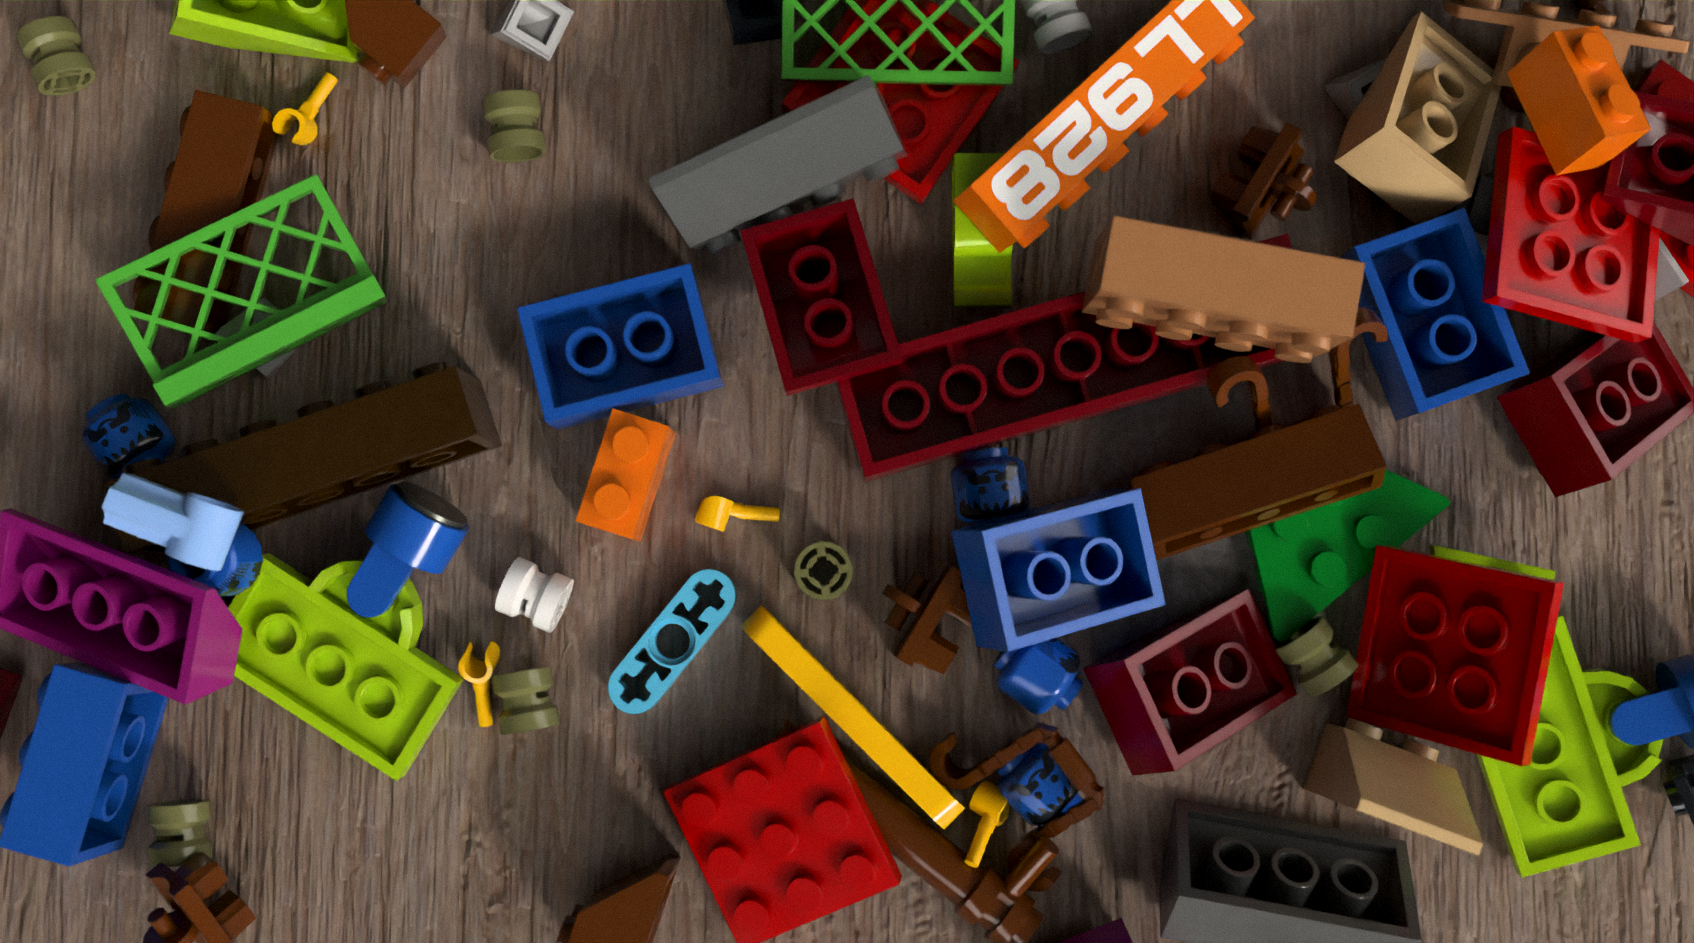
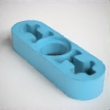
(656, 683)

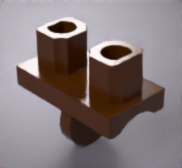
(1276, 159)
(920, 641)
(190, 918)

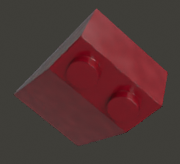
(1657, 171)
(821, 297)
(1598, 408)
(1190, 684)

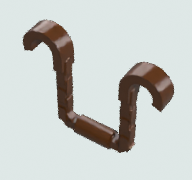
(1243, 368)
(1065, 757)

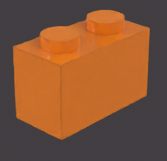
(1578, 100)
(626, 475)

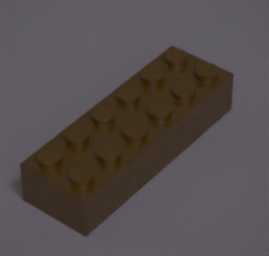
(331, 449)

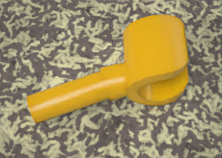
(306, 113)
(716, 510)
(479, 674)
(994, 810)

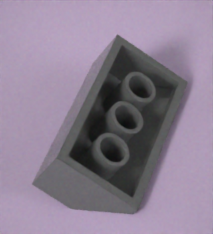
(781, 166)
(1281, 881)

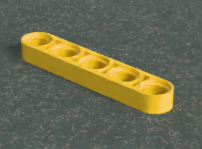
(852, 717)

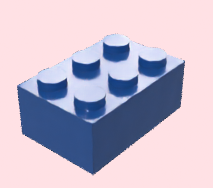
(1440, 332)
(620, 347)
(1058, 568)
(81, 766)

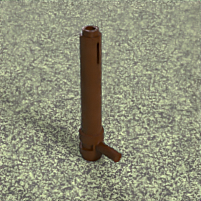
(977, 893)

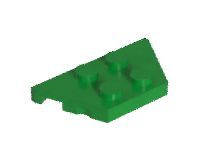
(1324, 551)

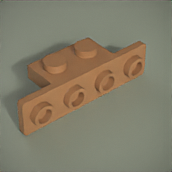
(1538, 20)

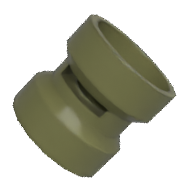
(57, 60)
(514, 124)
(828, 576)
(1319, 662)
(525, 700)
(178, 818)

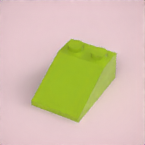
(268, 26)

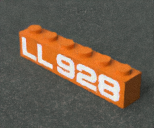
(1098, 116)

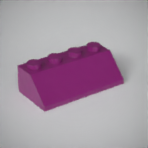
(114, 610)

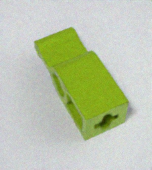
(979, 270)

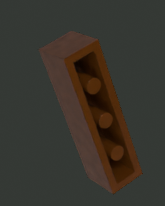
(215, 174)
(1260, 479)

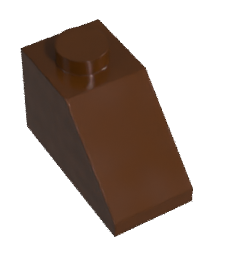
(392, 37)

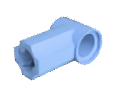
(189, 525)

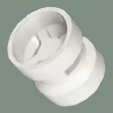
(534, 594)

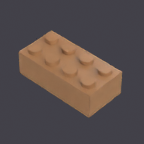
(1222, 289)

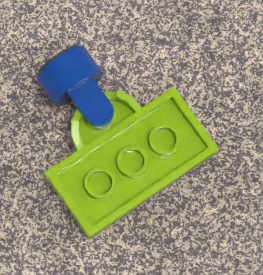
(347, 641)
(1589, 742)

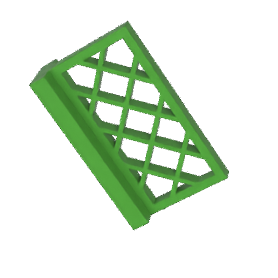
(912, 74)
(254, 343)

